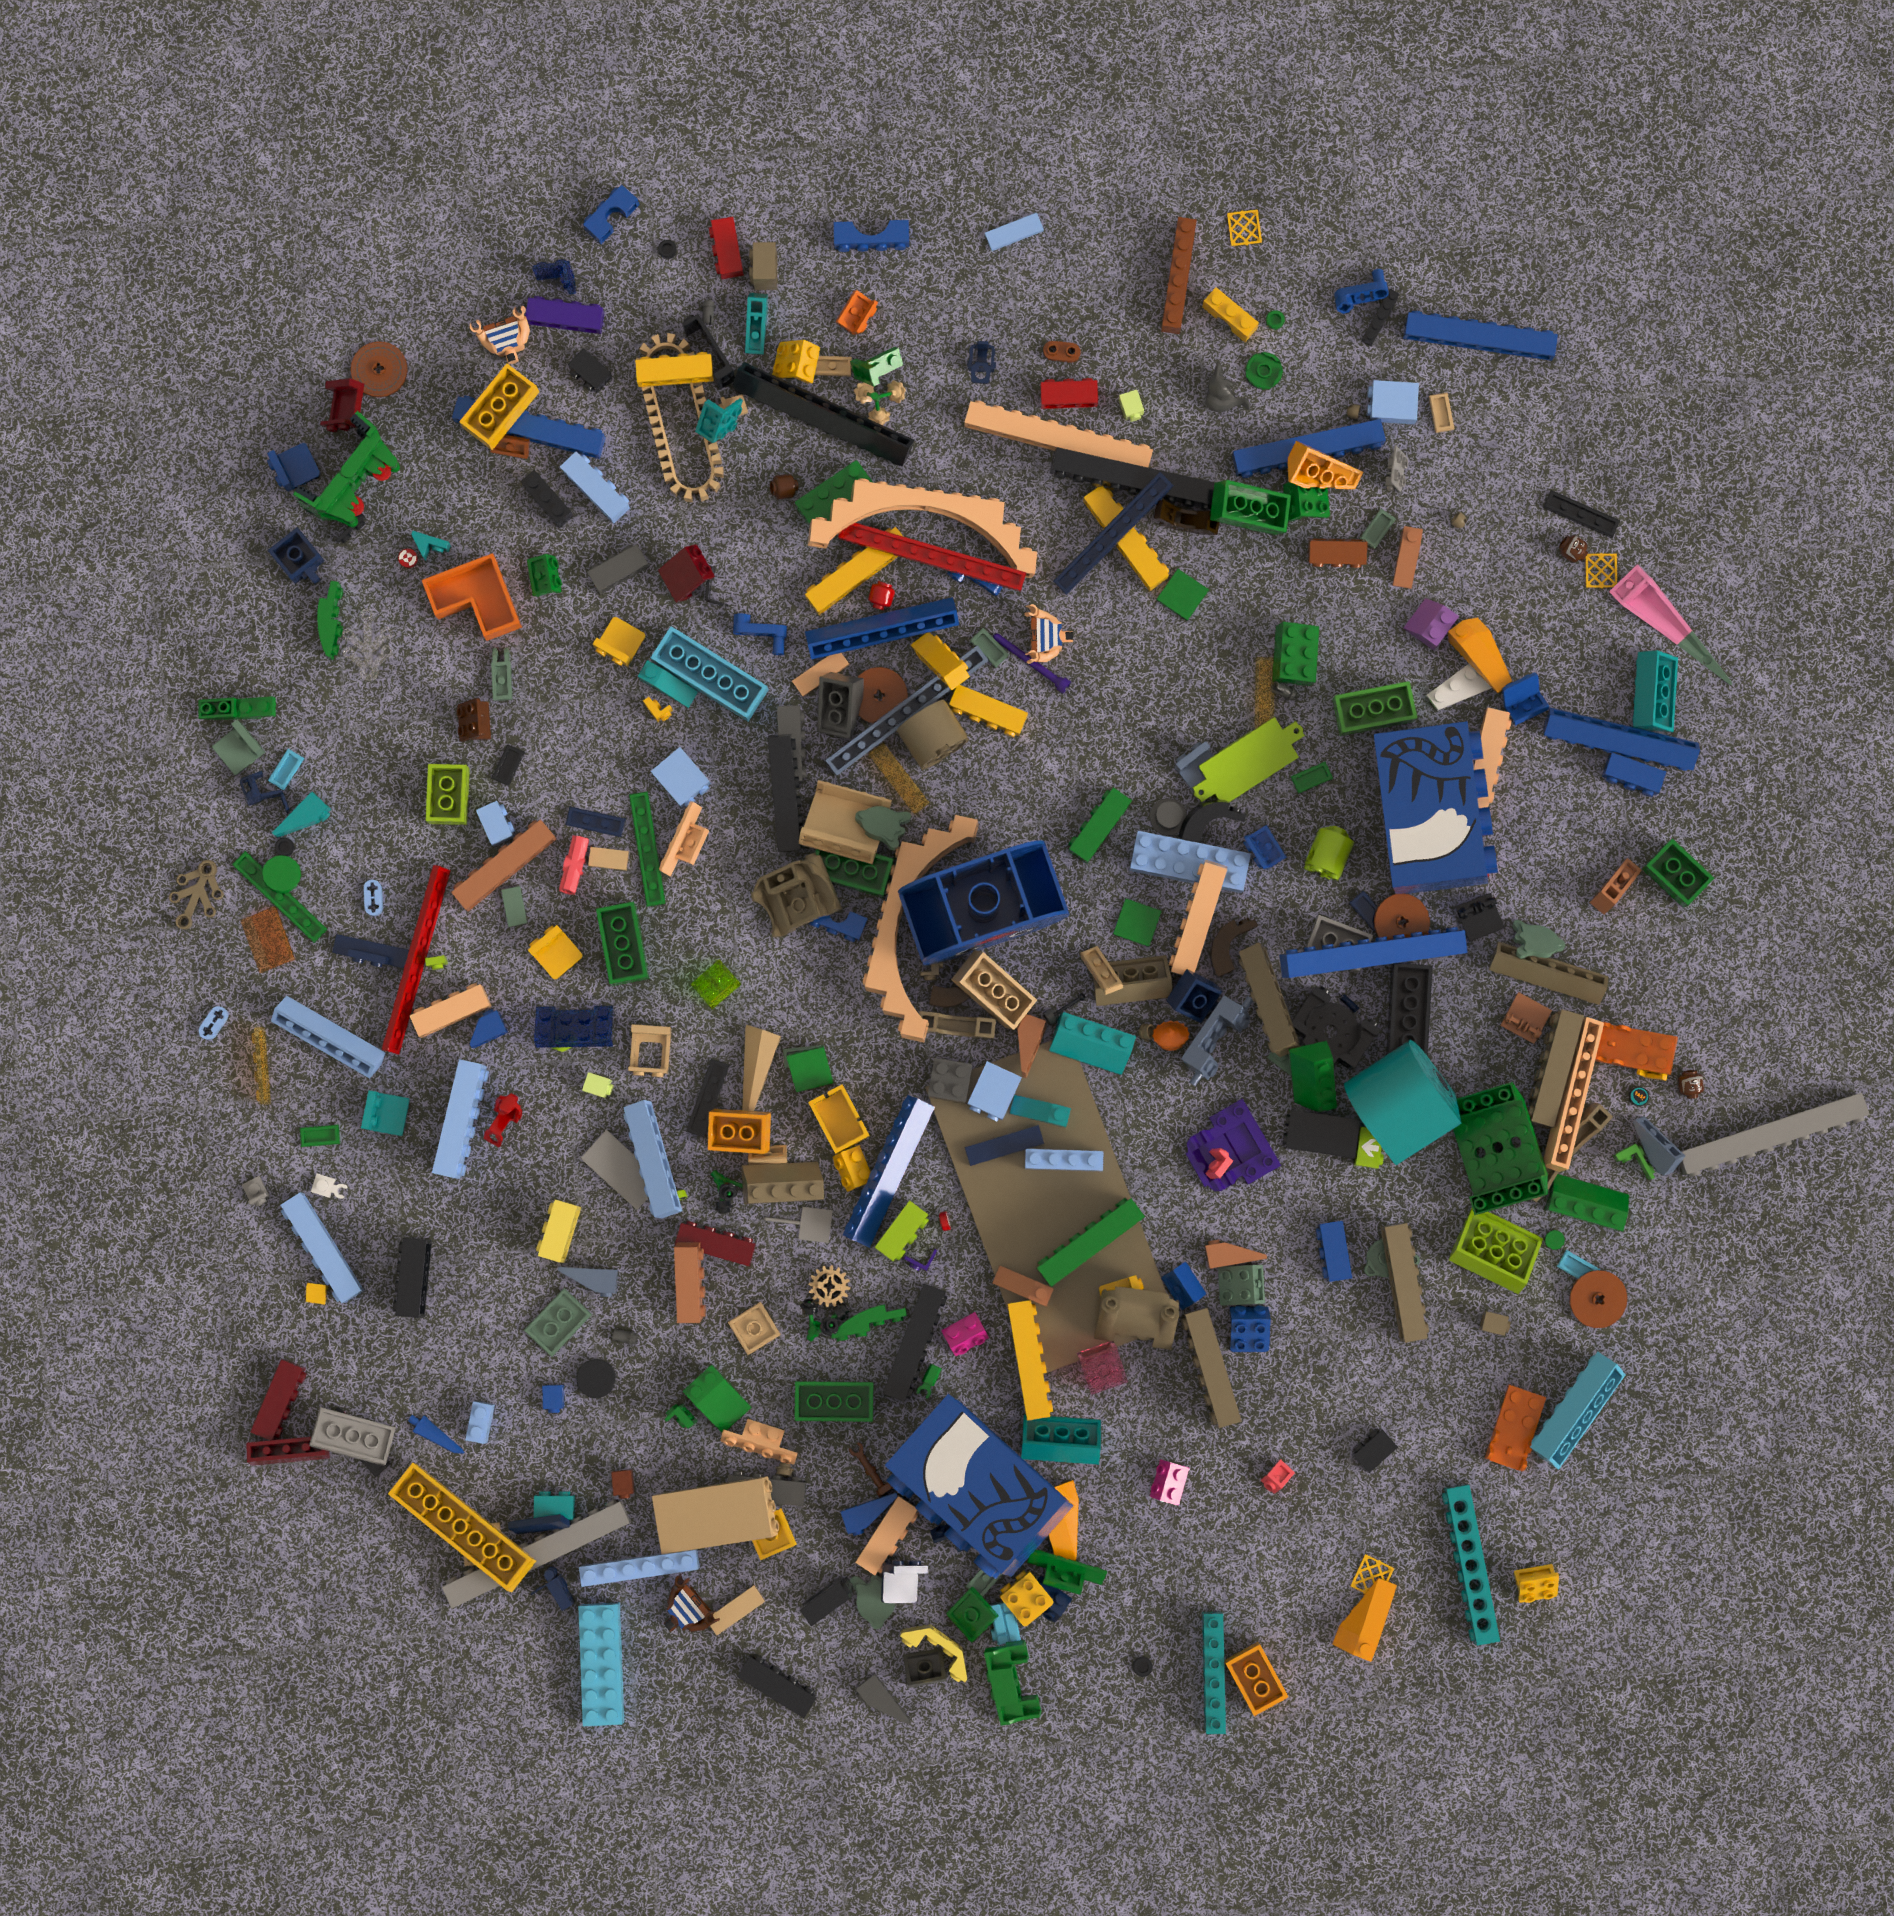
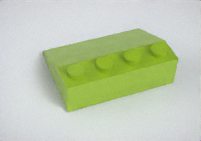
(1496, 1250)

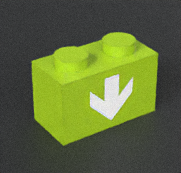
(1368, 1150)

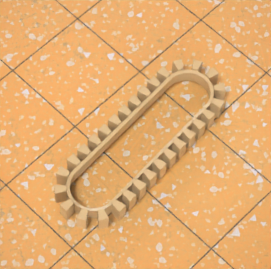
(660, 431)

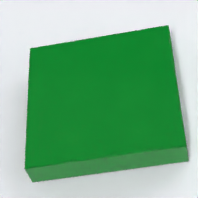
(1182, 594)
(1137, 922)
(809, 1068)
(972, 1614)

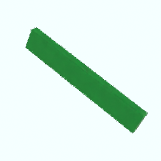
(647, 849)
(283, 901)

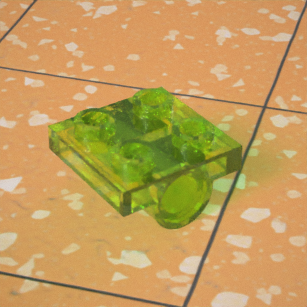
(715, 984)

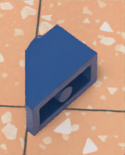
(488, 1028)

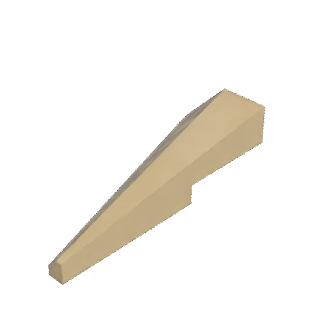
(758, 1057)

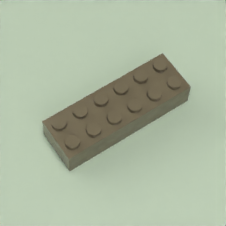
(1554, 1068)
(1211, 1367)

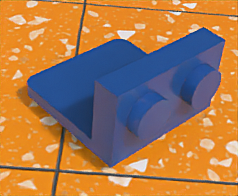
(293, 466)
(1524, 699)
(1265, 848)
(1250, 1329)

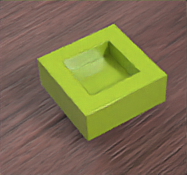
(436, 962)

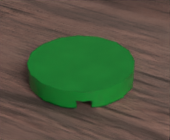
(1258, 370)
(281, 874)

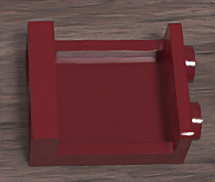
(345, 403)
(685, 572)

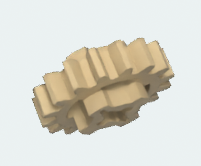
(838, 1287)

